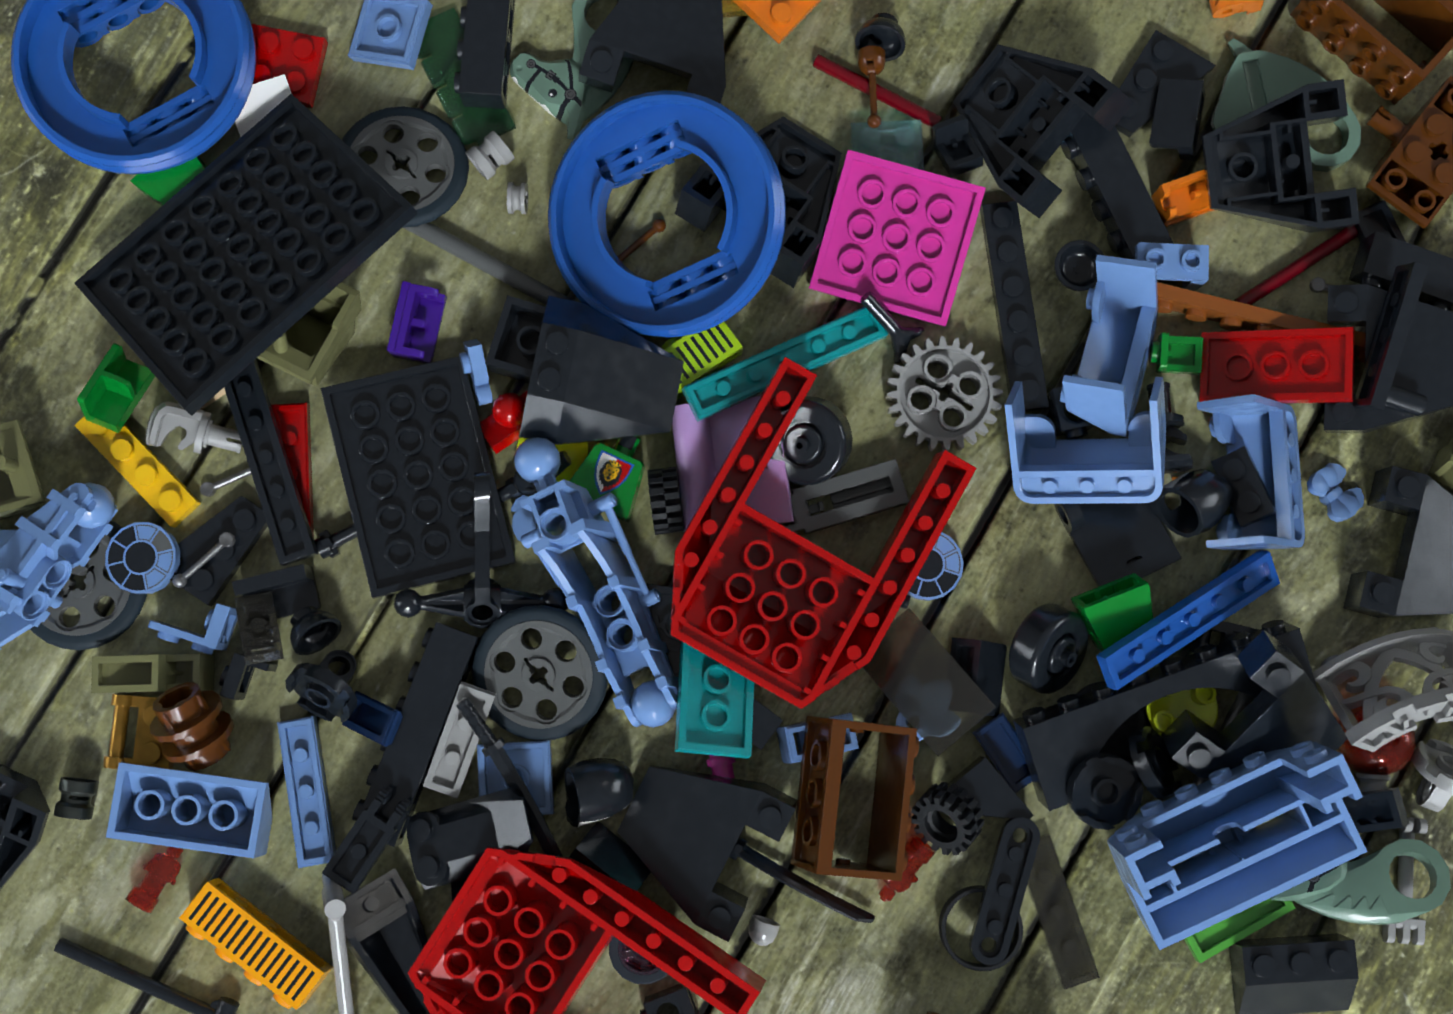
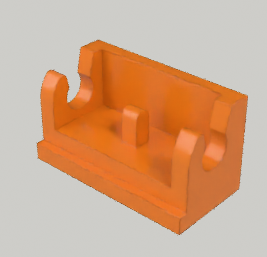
(1182, 198)

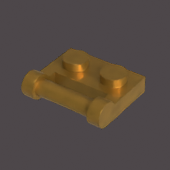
(146, 749)

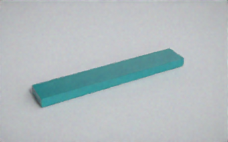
(808, 350)

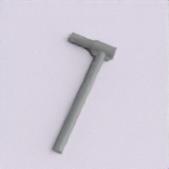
(334, 909)

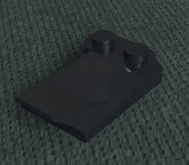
(453, 838)

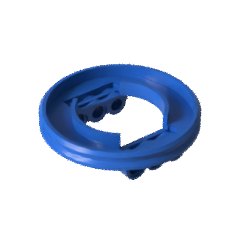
(160, 138)
(639, 139)

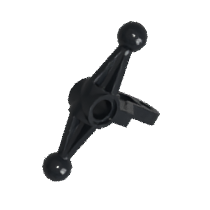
(482, 597)

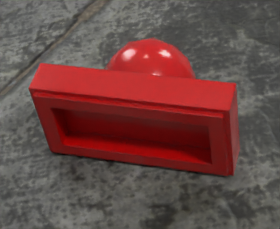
(504, 424)

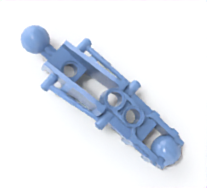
(45, 550)
(655, 700)

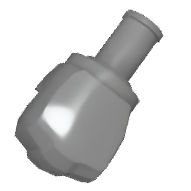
(198, 428)

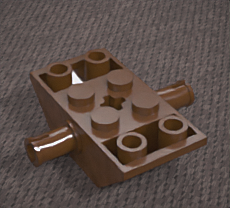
(1419, 164)

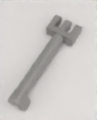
(1405, 886)

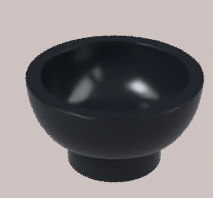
(884, 32)
(1076, 265)
(313, 630)

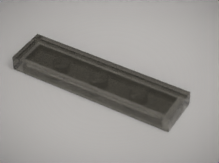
(1059, 918)

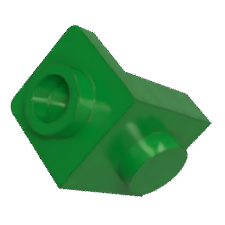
(1177, 354)

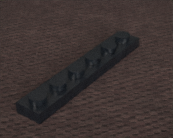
(1014, 302)
(270, 466)

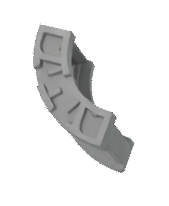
(1421, 648)

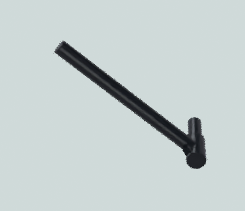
(144, 983)

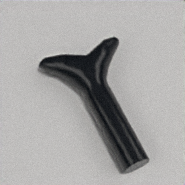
(899, 335)

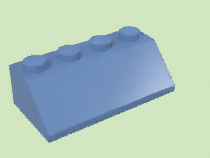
(190, 810)

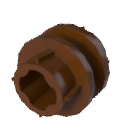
(191, 726)

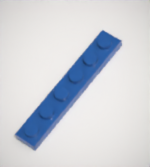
(1187, 619)

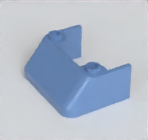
(1116, 346)
(1272, 440)
(1086, 469)

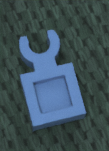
(474, 363)

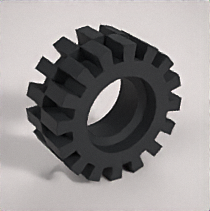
(665, 500)
(958, 808)

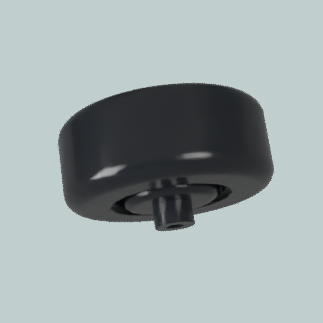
(815, 442)
(1048, 648)

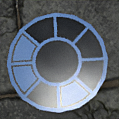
(142, 558)
(940, 571)

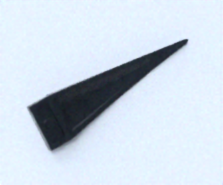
(387, 938)

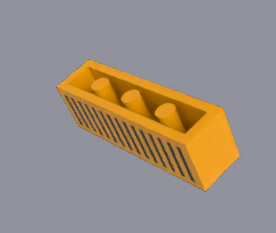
(255, 943)

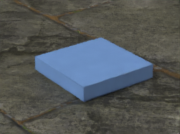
(390, 32)
(534, 766)

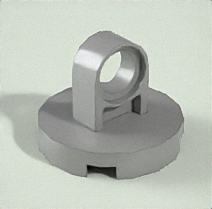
(1435, 764)

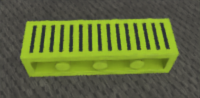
(704, 353)

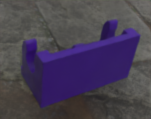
(416, 323)

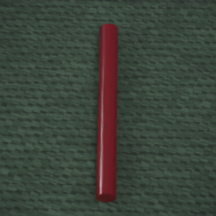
(883, 94)
(1298, 266)

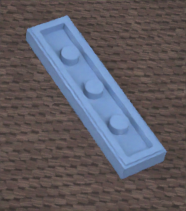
(307, 791)

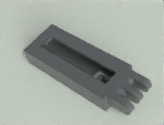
(852, 496)

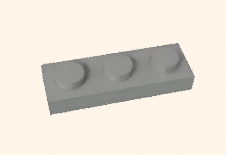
(457, 743)

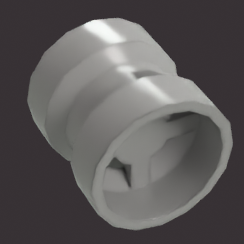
(498, 154)

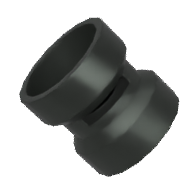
(76, 807)

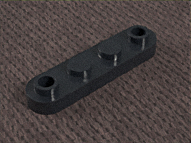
(1004, 890)

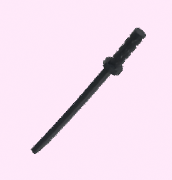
(494, 749)
(798, 883)

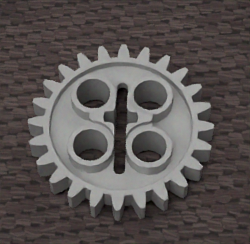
(958, 366)

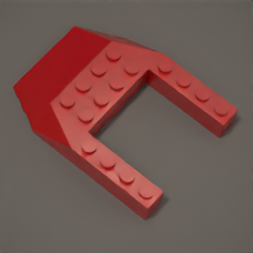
(778, 601)
(537, 926)

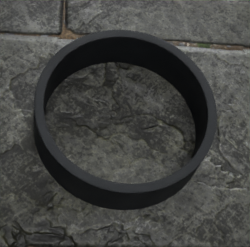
(1013, 949)

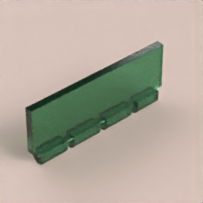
(441, 42)

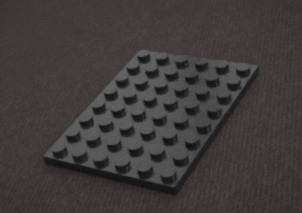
(244, 252)

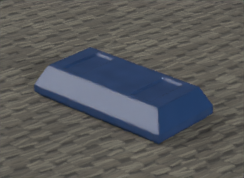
(374, 720)
(1004, 751)

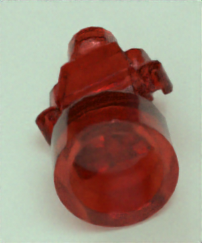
(917, 855)
(161, 870)

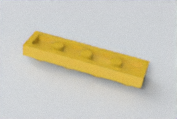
(142, 471)

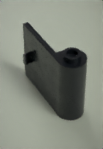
(1116, 533)

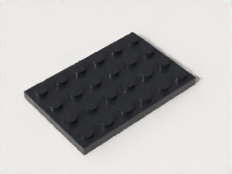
(408, 474)

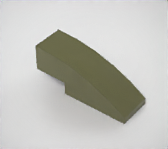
(151, 672)

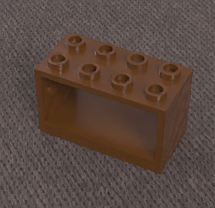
(1369, 52)
(820, 797)

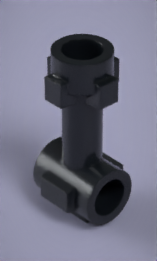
(328, 544)

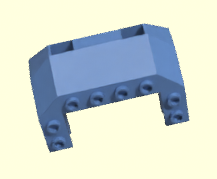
(1228, 856)

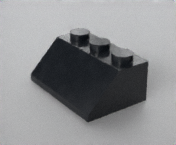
(1293, 974)

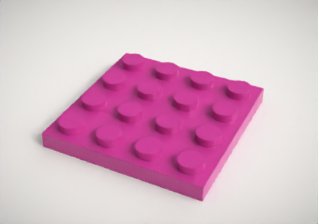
(897, 237)

